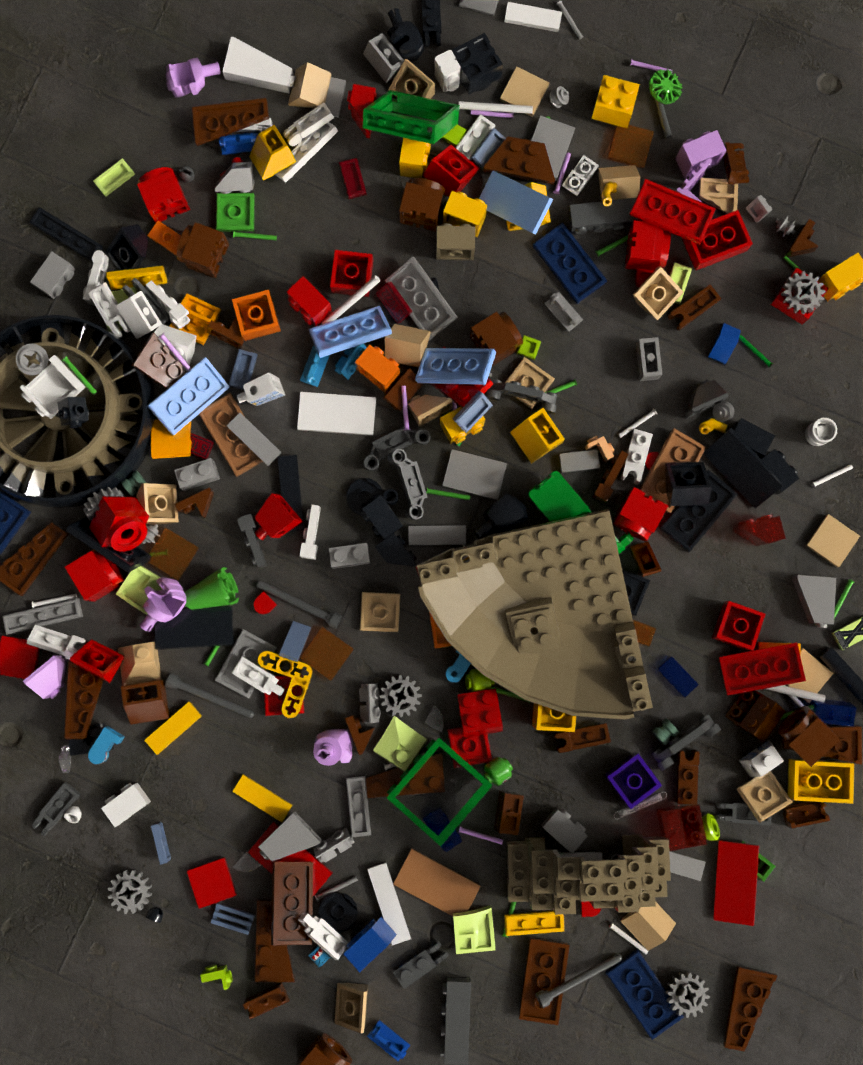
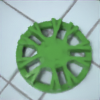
(665, 86)

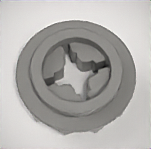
(29, 350)

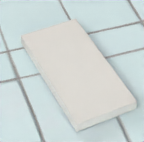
(336, 413)

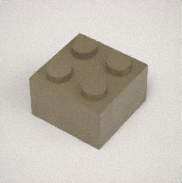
(455, 242)

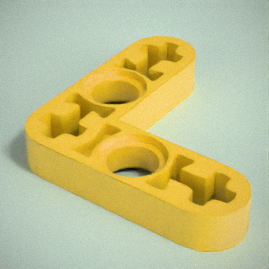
(296, 680)

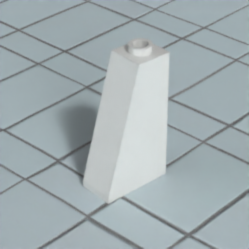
(255, 68)

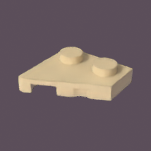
(719, 194)

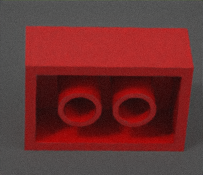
(723, 239)

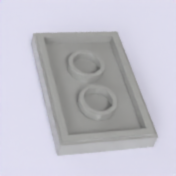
(556, 139)
(474, 474)
(250, 647)

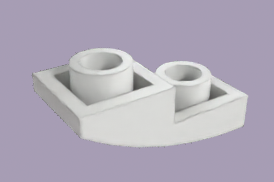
(580, 175)

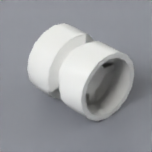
(821, 432)

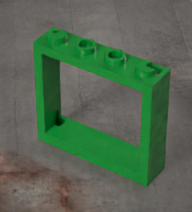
(380, 119)
(408, 775)

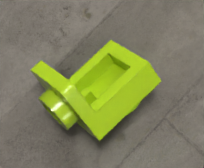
(213, 973)

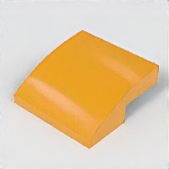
(200, 317)
(168, 446)

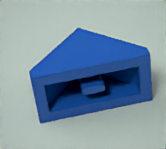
(724, 343)

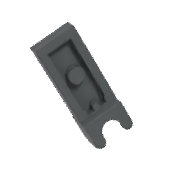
(247, 525)

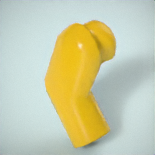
(606, 193)
(712, 424)

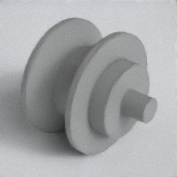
(559, 97)
(785, 226)
(723, 411)
(151, 533)

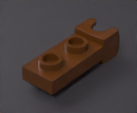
(695, 306)
(604, 490)
(584, 737)
(687, 777)

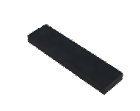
(65, 233)
(291, 486)

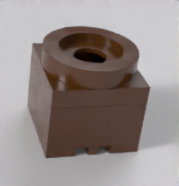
(422, 203)
(202, 249)
(497, 333)
(807, 735)
(325, 1051)

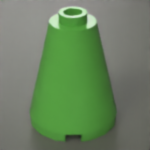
(213, 591)

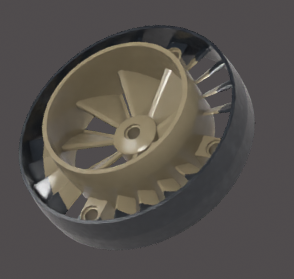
(102, 427)

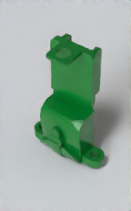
(559, 501)

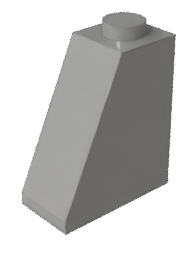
(817, 598)
(289, 838)

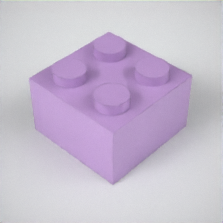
(700, 150)

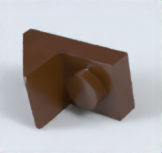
(802, 244)
(230, 336)
(201, 500)
(645, 559)
(360, 739)

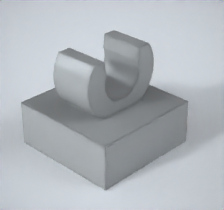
(758, 208)

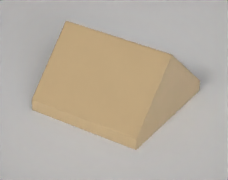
(412, 81)
(309, 86)
(625, 177)
(657, 293)
(406, 345)
(649, 925)
(351, 1006)

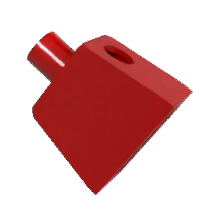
(275, 518)

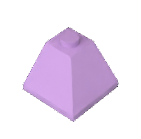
(48, 677)

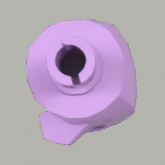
(189, 76)
(163, 604)
(333, 746)

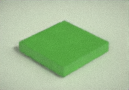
(235, 212)

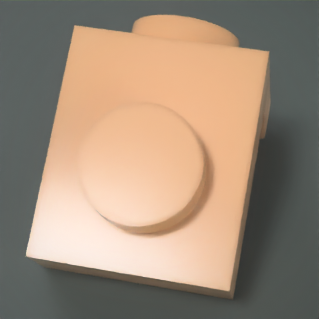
(605, 449)

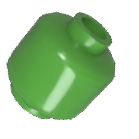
(498, 771)

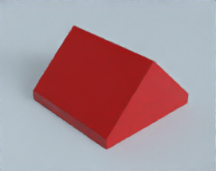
(98, 660)

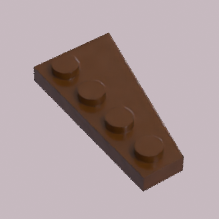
(225, 118)

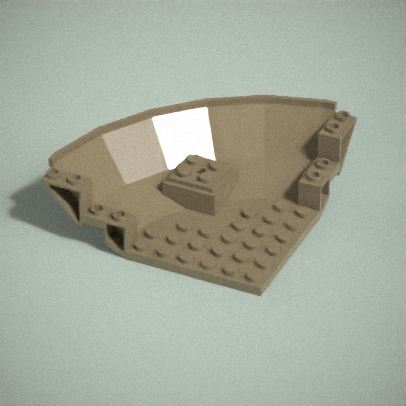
(567, 586)

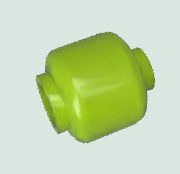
(476, 681)

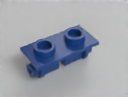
(237, 143)
(389, 1040)

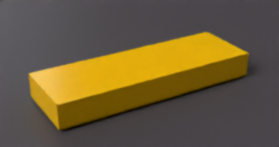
(120, 278)
(173, 728)
(262, 798)
(533, 923)

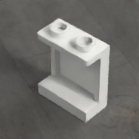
(52, 386)

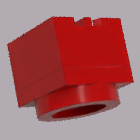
(162, 193)
(647, 246)
(639, 514)
(120, 523)
(94, 575)

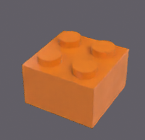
(256, 315)
(378, 368)

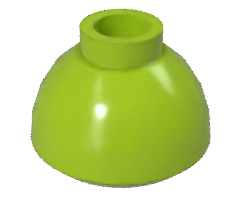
(710, 827)

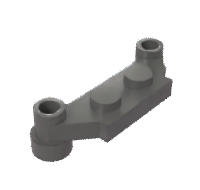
(530, 393)
(395, 440)
(411, 482)
(663, 756)

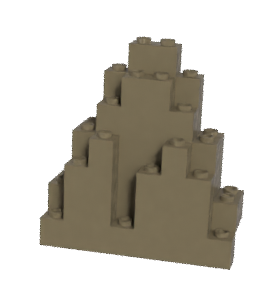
(559, 881)

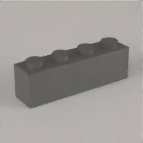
(599, 217)
(457, 1020)

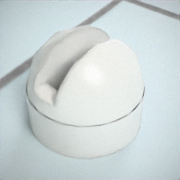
(73, 814)

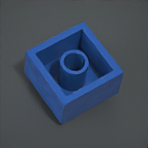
(369, 943)

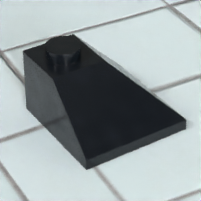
(128, 247)

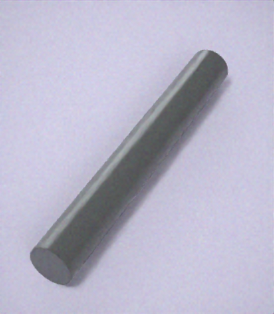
(663, 118)

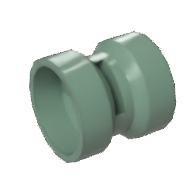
(133, 483)
(663, 733)

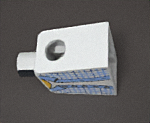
(261, 390)
(762, 759)

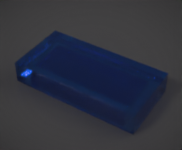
(677, 677)

